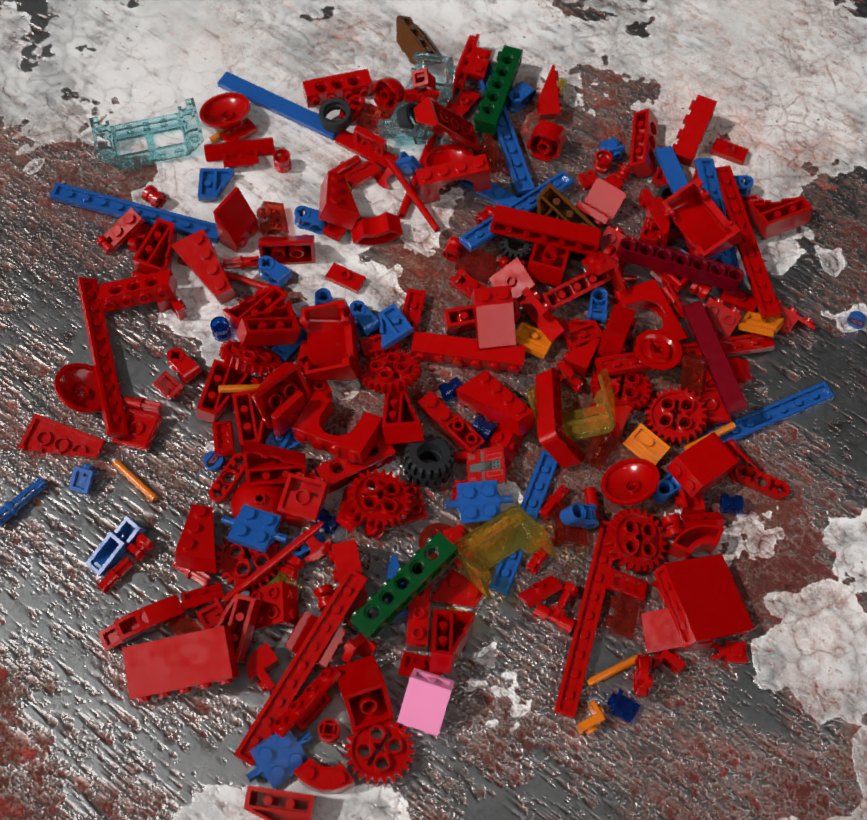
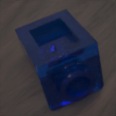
(622, 707)

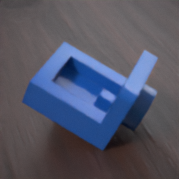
(408, 164)

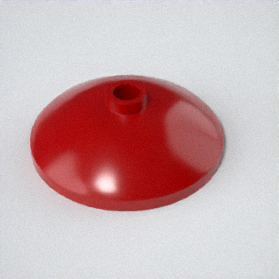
(224, 110)
(446, 153)
(78, 388)
(630, 481)
(248, 495)

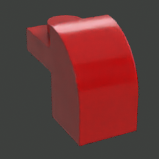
(259, 664)

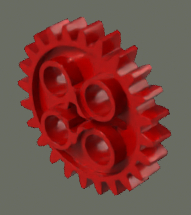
(249, 359)
(390, 371)
(635, 389)
(695, 416)
(379, 499)
(636, 540)
(231, 565)
(396, 760)

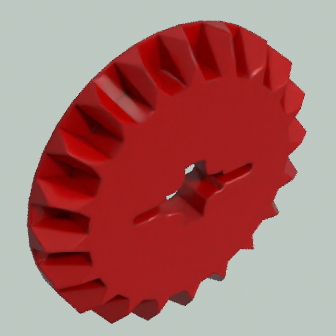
(659, 340)

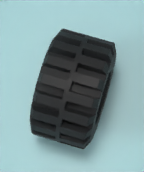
(429, 473)

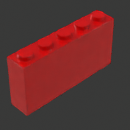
(180, 663)

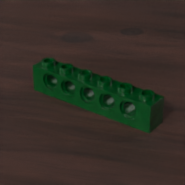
(498, 90)
(403, 597)

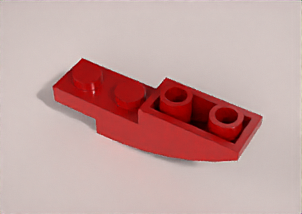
(657, 221)
(449, 424)
(141, 621)

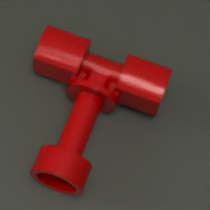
(413, 95)
(556, 613)

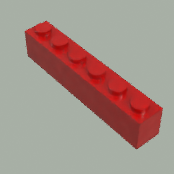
(545, 230)
(465, 352)

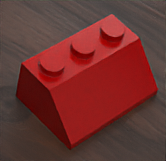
(289, 249)

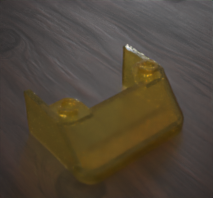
(590, 420)
(496, 541)

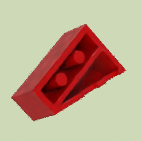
(337, 202)
(779, 216)
(262, 302)
(212, 403)
(248, 418)
(271, 464)
(197, 541)
(242, 617)
(448, 637)
(279, 804)

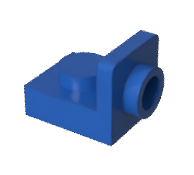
(614, 147)
(82, 478)

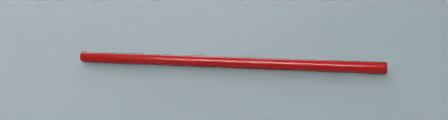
(414, 182)

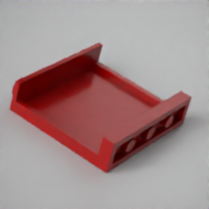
(703, 599)

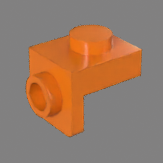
(590, 725)

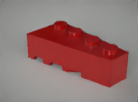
(694, 129)
(203, 260)
(496, 402)
(346, 556)

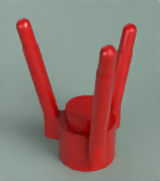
(734, 447)

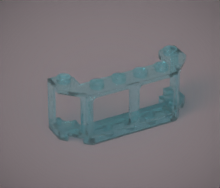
(148, 128)
(421, 135)

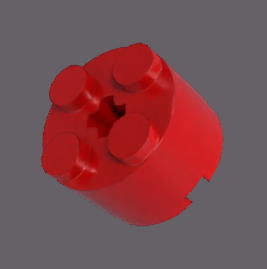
(546, 140)

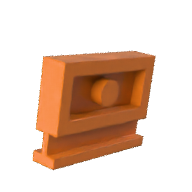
(753, 323)
(533, 339)
(646, 445)

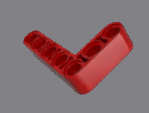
(550, 420)

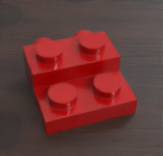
(303, 496)

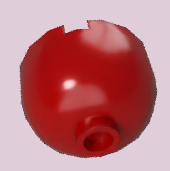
(388, 92)

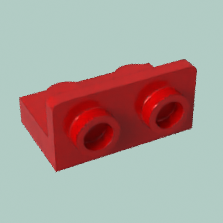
(411, 660)

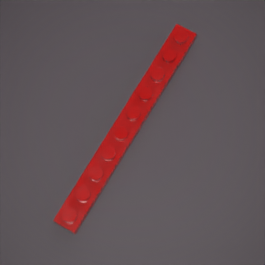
(748, 248)
(731, 346)
(102, 359)
(585, 627)
(302, 663)

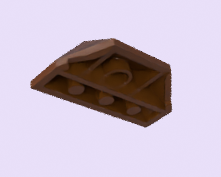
(413, 39)
(555, 205)

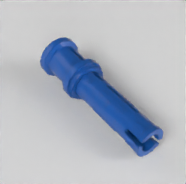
(12, 510)

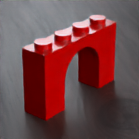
(434, 177)
(650, 297)
(353, 446)

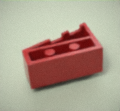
(156, 250)
(269, 328)
(617, 331)
(400, 419)

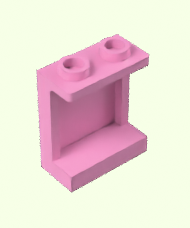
(425, 701)

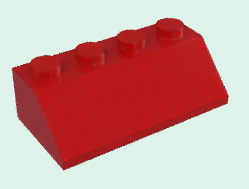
(446, 123)

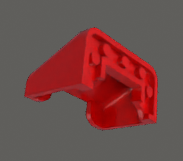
(701, 220)
(330, 342)

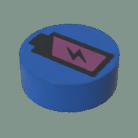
(857, 319)
(213, 463)

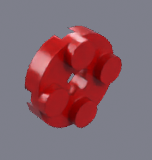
(641, 679)

